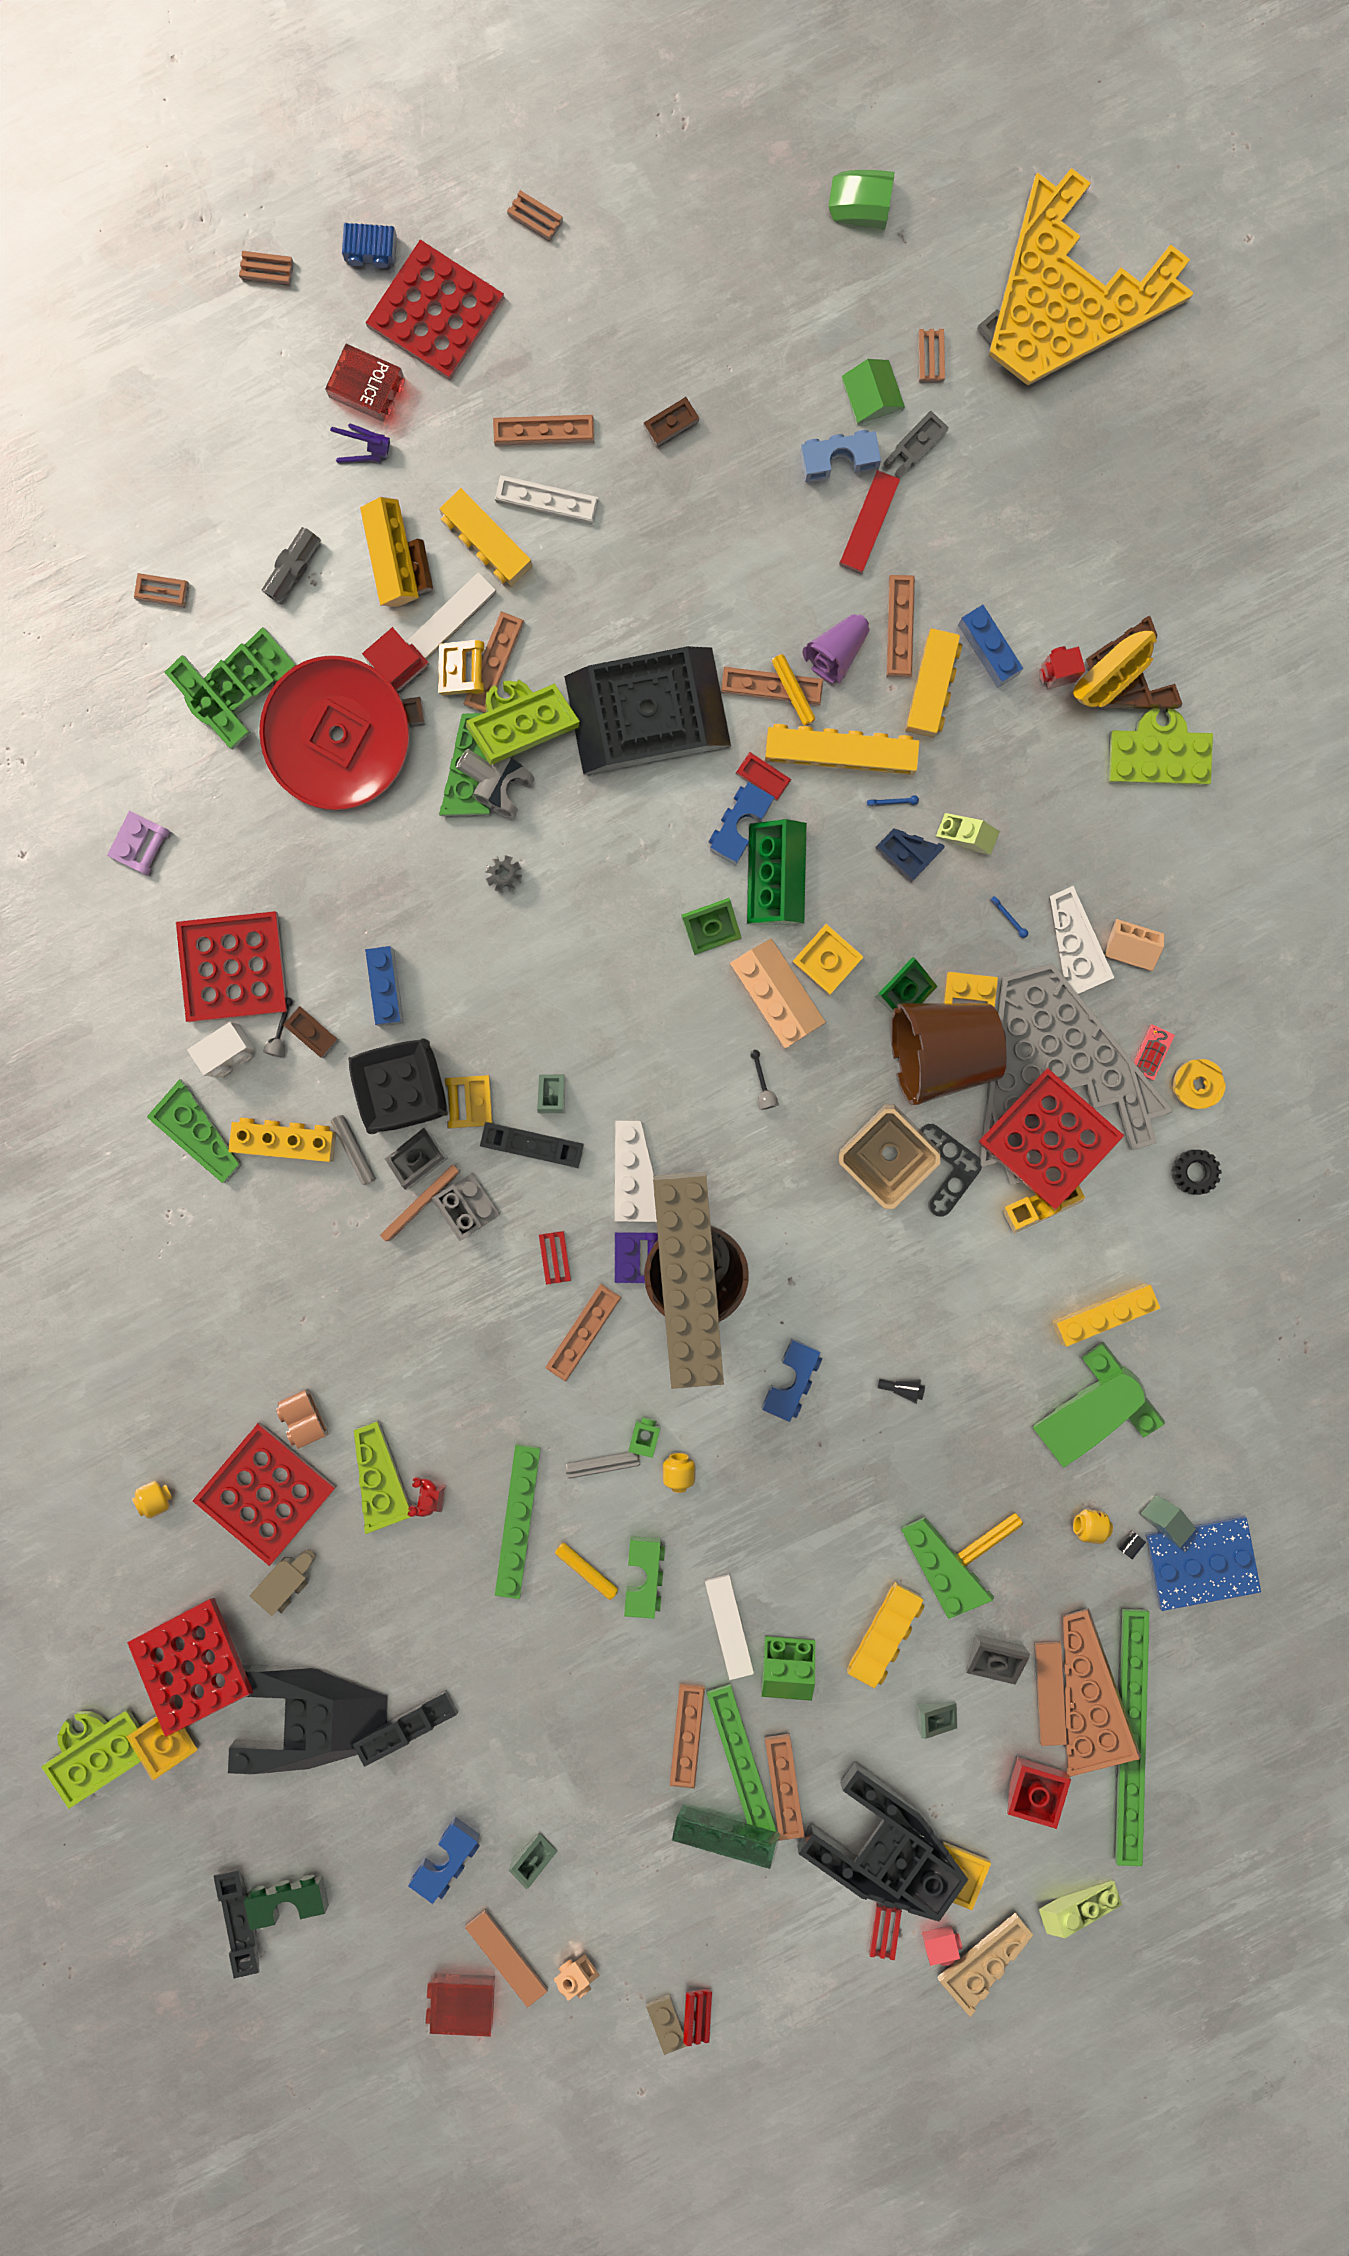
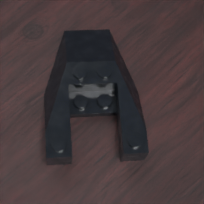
(320, 1719)
(900, 1862)

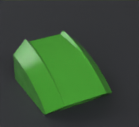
(861, 197)

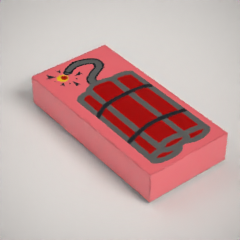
(1153, 1051)

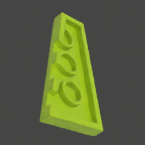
(381, 1488)

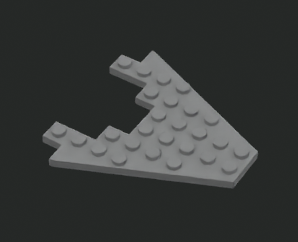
(1057, 1031)

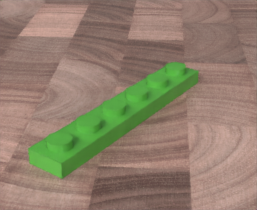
(517, 1521)
(740, 1757)

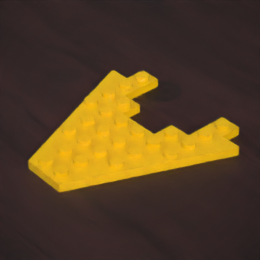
(1059, 309)

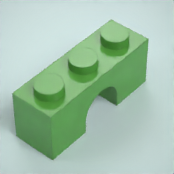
(646, 1554)

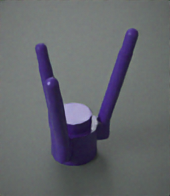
(377, 444)

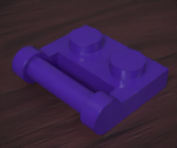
(628, 1255)

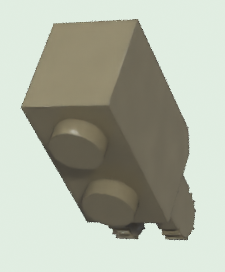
(282, 1581)

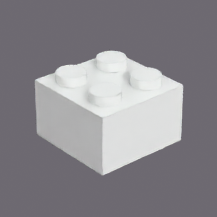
(222, 1050)

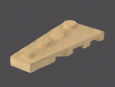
(978, 1969)

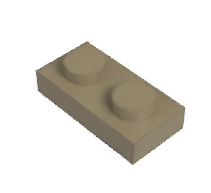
(666, 2024)

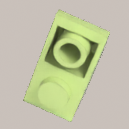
(968, 833)

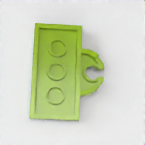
(520, 720)
(1161, 752)
(92, 1756)

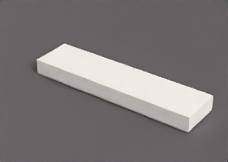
(546, 499)
(452, 615)
(729, 1627)

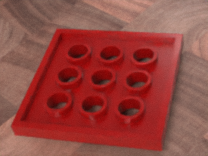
(446, 272)
(216, 930)
(1034, 1175)
(230, 1515)
(195, 1650)

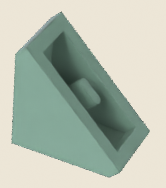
(551, 1094)
(1168, 1520)
(936, 1718)
(531, 1860)

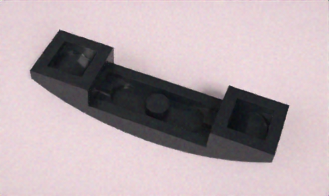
(531, 1144)
(242, 1940)

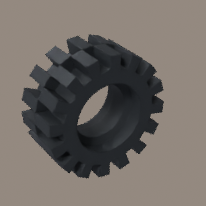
(1211, 1176)

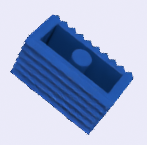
(369, 244)

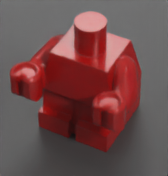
(430, 1499)

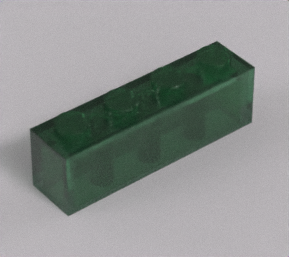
(726, 1837)

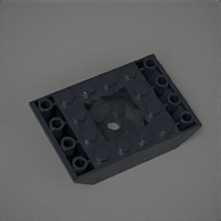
(619, 734)

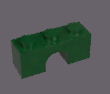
(307, 1896)

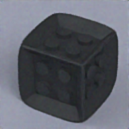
(397, 1086)

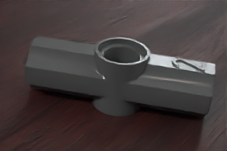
(291, 565)

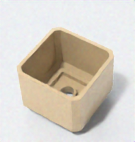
(886, 1179)

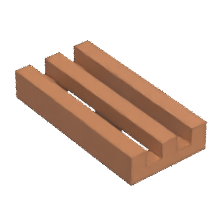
(539, 207)
(268, 258)
(941, 355)
(183, 584)

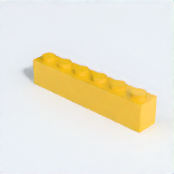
(842, 751)

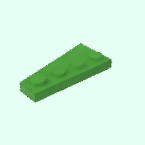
(459, 786)
(192, 1130)
(950, 1579)

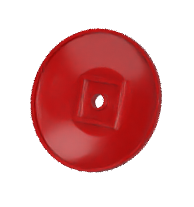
(299, 726)

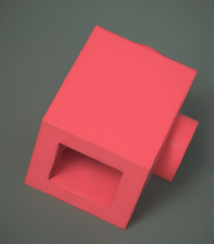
(942, 1945)

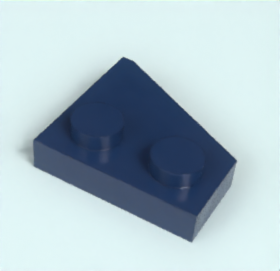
(908, 852)

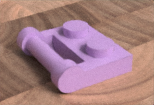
(131, 840)

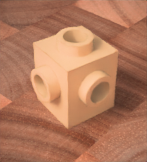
(576, 1977)

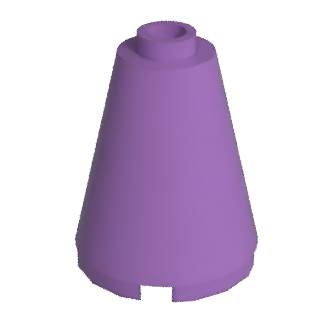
(837, 648)

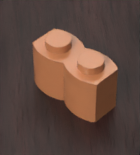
(302, 1419)

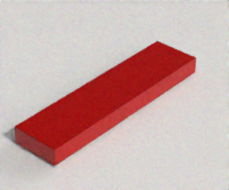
(869, 521)

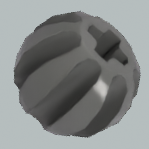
(497, 869)

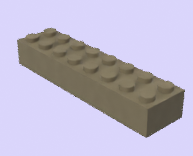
(688, 1279)

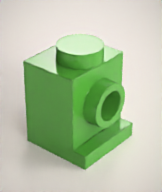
(642, 1446)

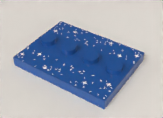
(1207, 1568)

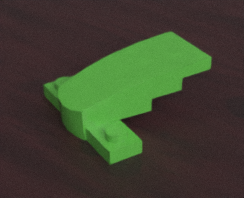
(232, 684)
(1098, 1409)

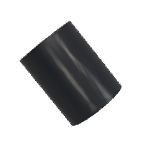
(1132, 1545)

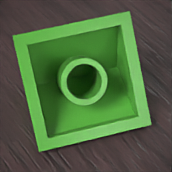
(872, 390)
(711, 926)

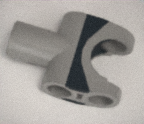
(494, 780)

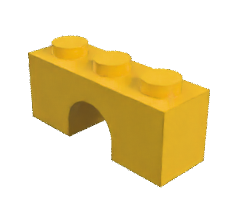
(1034, 1210)

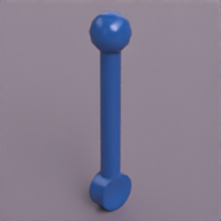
(914, 800)
(1023, 933)

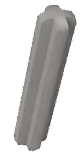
(352, 1149)
(602, 1465)

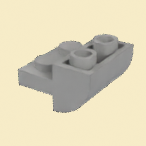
(465, 1207)

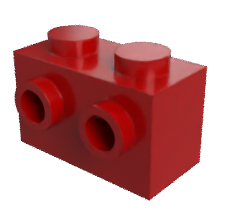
(1062, 667)

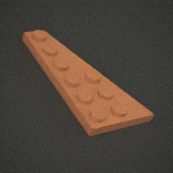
(1095, 1715)

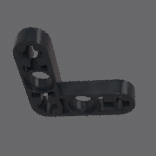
(957, 1172)

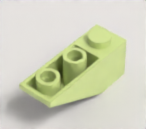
(1079, 1909)

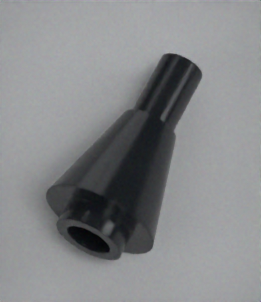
(908, 1389)

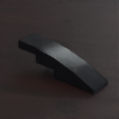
(405, 1728)

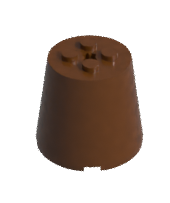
(946, 1048)
(729, 1268)

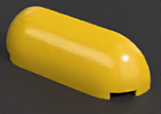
(1116, 670)

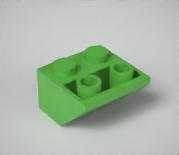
(788, 1668)

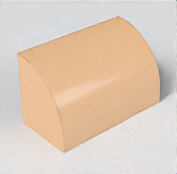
(1134, 945)

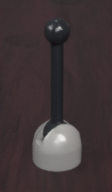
(275, 1045)
(767, 1098)

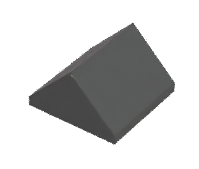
(415, 1159)
(997, 1659)

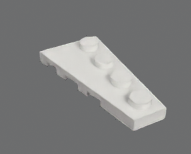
(1079, 949)
(633, 1175)

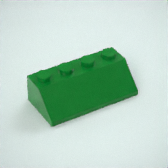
(776, 872)

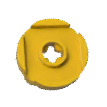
(1213, 1082)

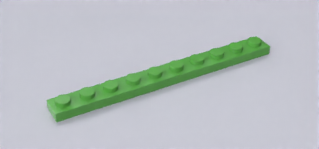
(1132, 1774)

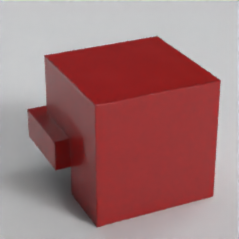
(395, 659)

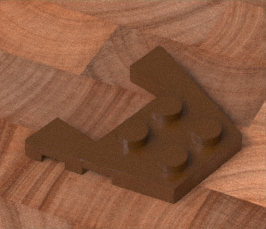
(1137, 692)

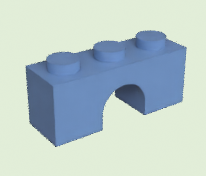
(860, 448)

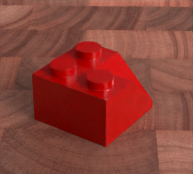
(1037, 1792)

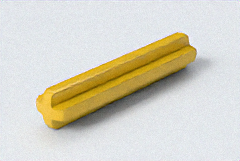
(793, 689)
(990, 1539)
(586, 1571)

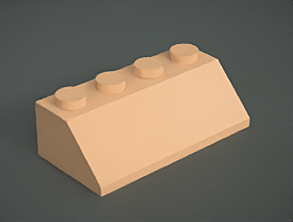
(777, 993)

